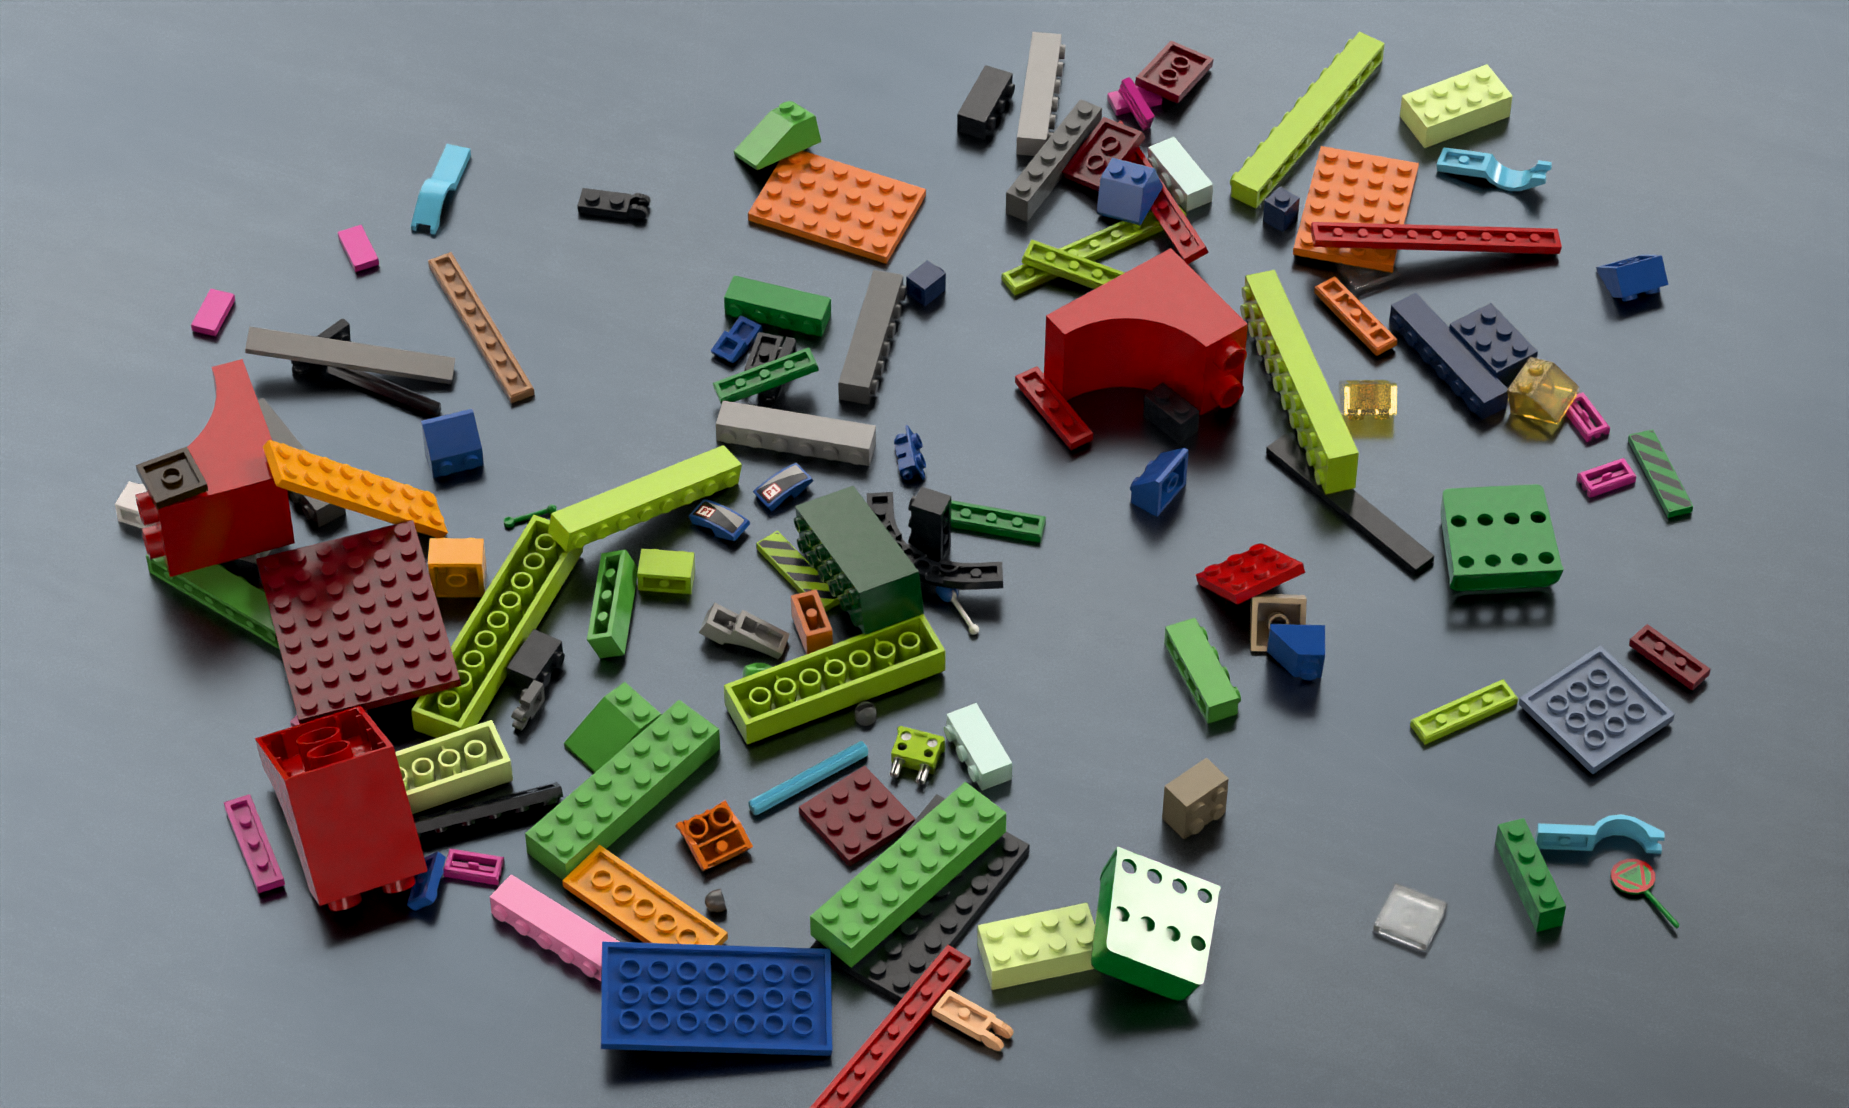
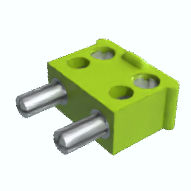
(916, 751)

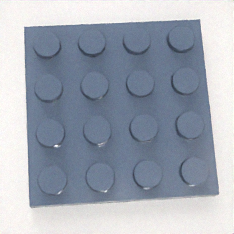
(1596, 709)

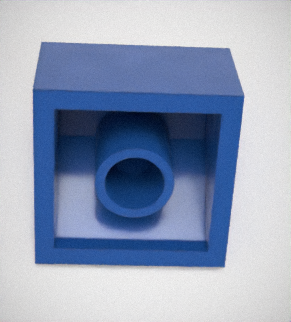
(1127, 191)
(1634, 275)
(452, 443)
(1160, 481)
(1298, 648)

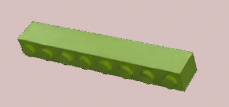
(644, 498)

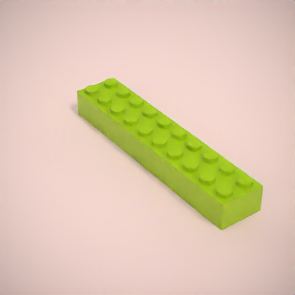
(1299, 382)
(498, 630)

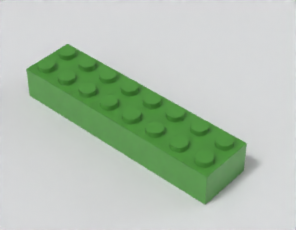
(623, 789)
(908, 874)

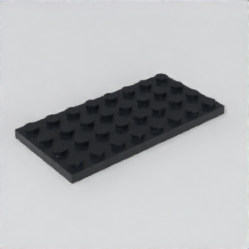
(940, 922)

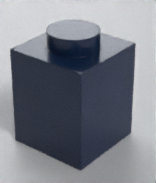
(1281, 209)
(926, 283)

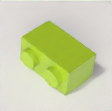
(666, 571)

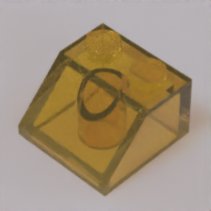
(1541, 391)
(1368, 398)

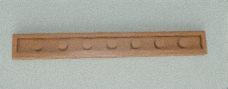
(481, 328)

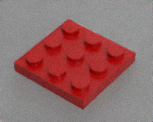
(1250, 573)

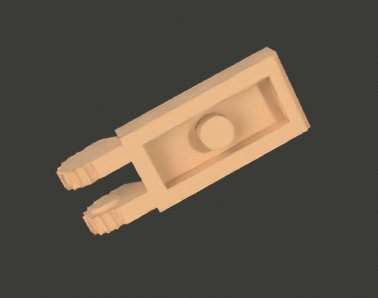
(971, 1020)

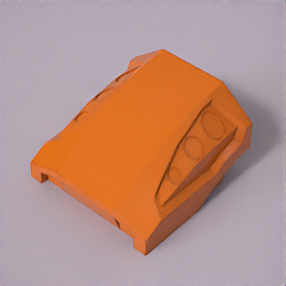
(714, 836)

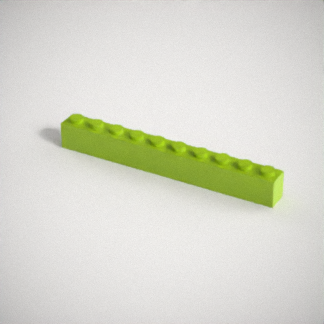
(1306, 120)

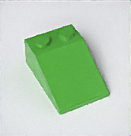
(779, 135)
(611, 726)

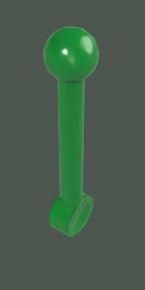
(509, 521)

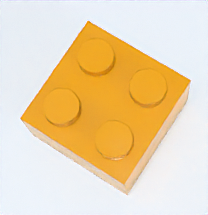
(457, 567)

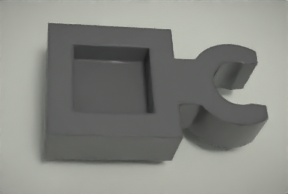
(530, 701)

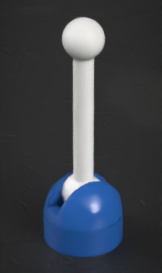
(947, 595)

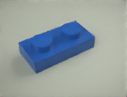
(426, 885)

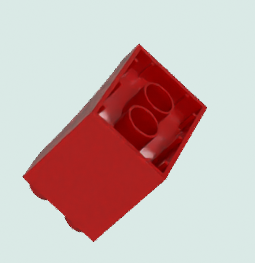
(1147, 331)
(243, 505)
(344, 806)

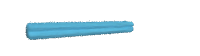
(808, 778)

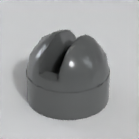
(865, 713)
(715, 901)

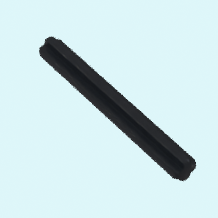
(388, 389)

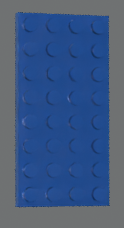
(716, 998)

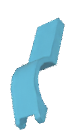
(1486, 166)
(433, 191)
(1586, 836)

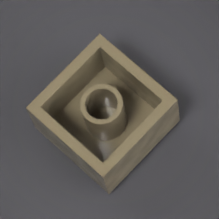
(1195, 798)

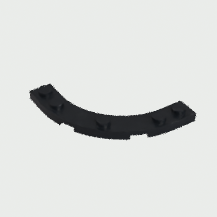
(942, 573)

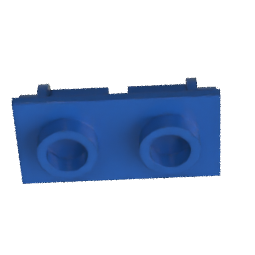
(909, 446)

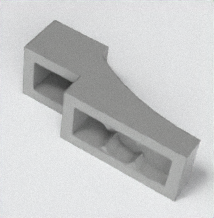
(744, 630)

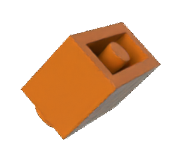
(811, 621)

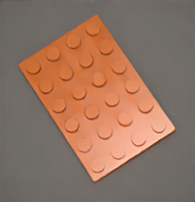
(1356, 190)
(837, 205)

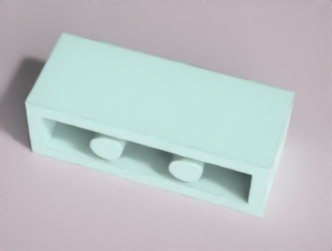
(1180, 174)
(978, 747)

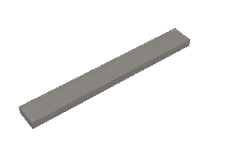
(350, 355)

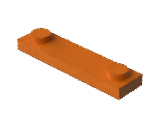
(1355, 316)

